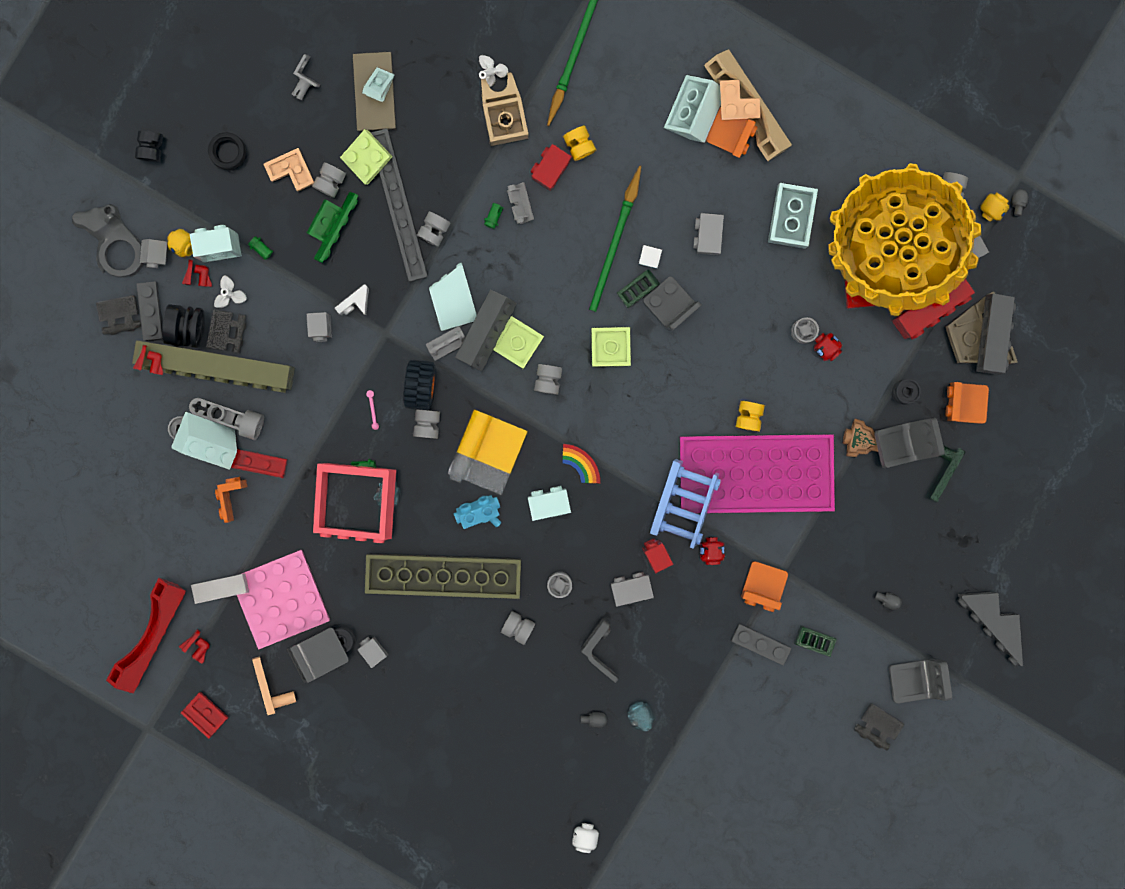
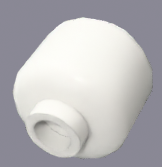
(585, 838)

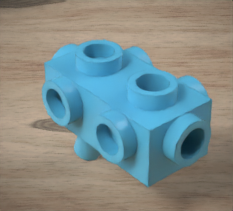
(478, 511)

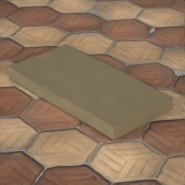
(371, 113)

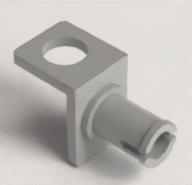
(304, 81)

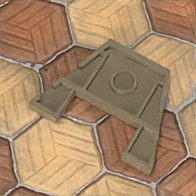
(966, 334)

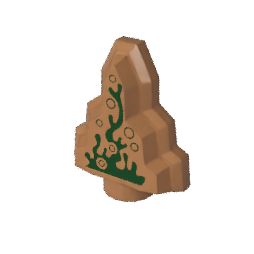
(859, 439)

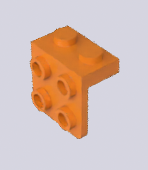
(731, 134)
(967, 403)
(222, 494)
(764, 586)

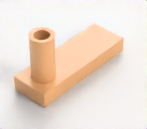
(270, 702)

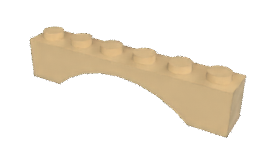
(769, 134)

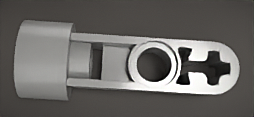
(248, 424)

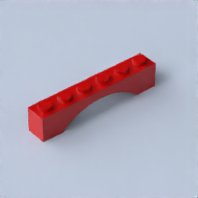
(130, 669)

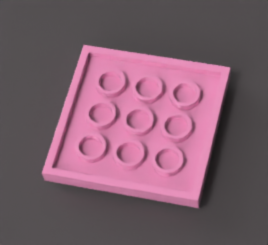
(282, 600)

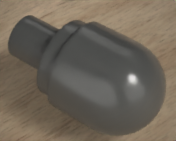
(1019, 201)
(889, 600)
(595, 720)

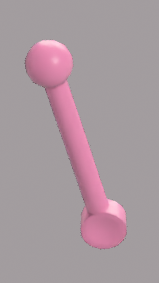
(370, 394)

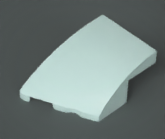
(453, 299)

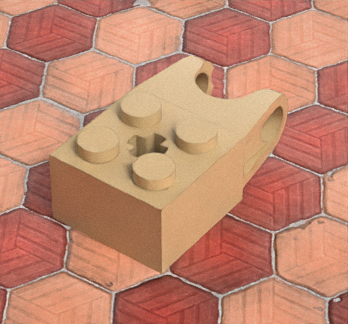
(500, 106)

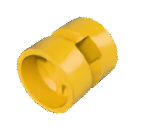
(579, 143)
(750, 416)

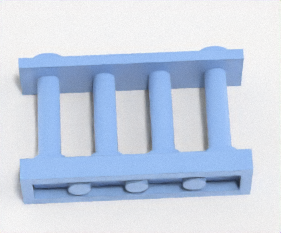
(666, 507)

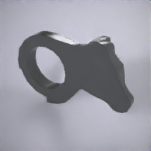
(108, 228)

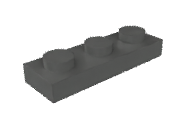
(150, 311)
(761, 644)

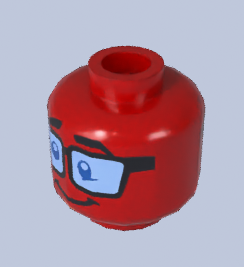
(828, 346)
(712, 551)

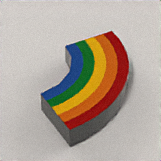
(582, 463)

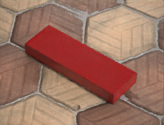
(260, 463)

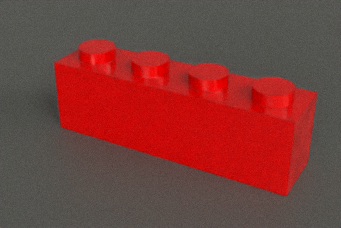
(656, 555)

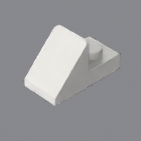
(359, 298)

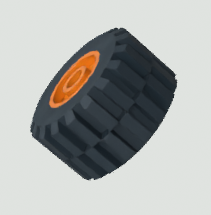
(419, 384)

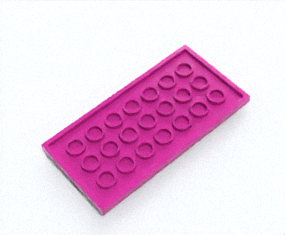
(761, 473)

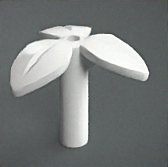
(488, 64)
(226, 293)

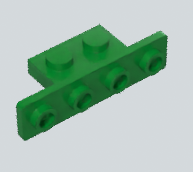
(329, 222)

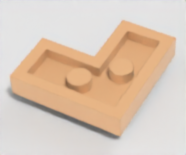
(732, 106)
(293, 165)

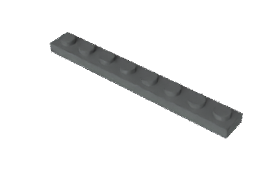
(400, 212)

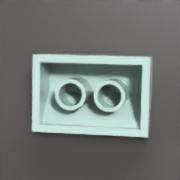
(694, 108)
(206, 440)

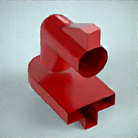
(203, 271)
(156, 361)
(199, 654)

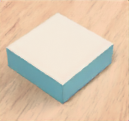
(650, 257)

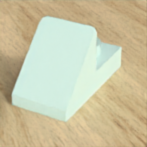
(378, 84)

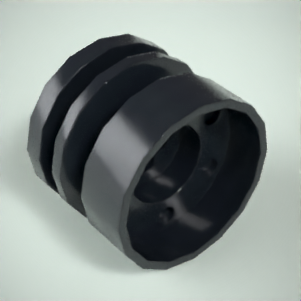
(179, 325)

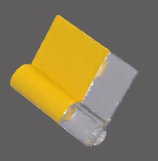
(487, 452)

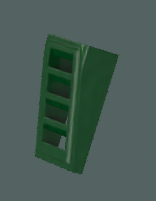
(651, 278)
(800, 637)

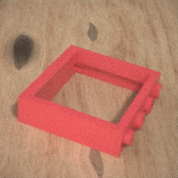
(387, 502)

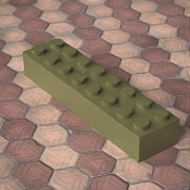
(218, 366)
(443, 576)

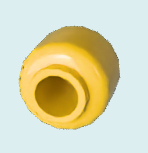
(994, 207)
(180, 243)

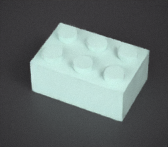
(792, 215)
(215, 244)
(549, 504)

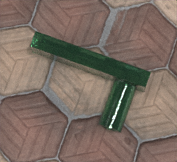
(954, 458)

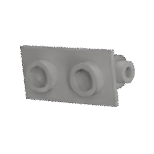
(522, 209)
(446, 343)

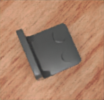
(670, 303)
(909, 442)
(599, 632)
(318, 655)
(920, 681)

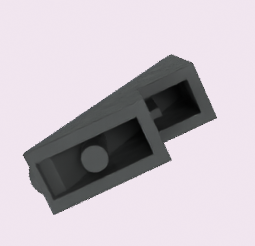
(1003, 627)

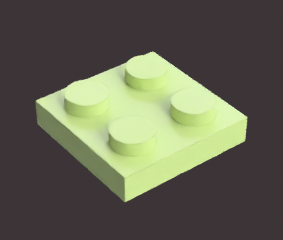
(366, 157)
(518, 342)
(611, 347)

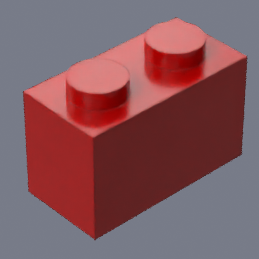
(550, 167)

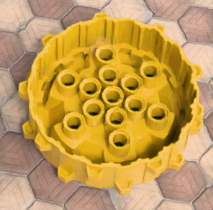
(936, 270)

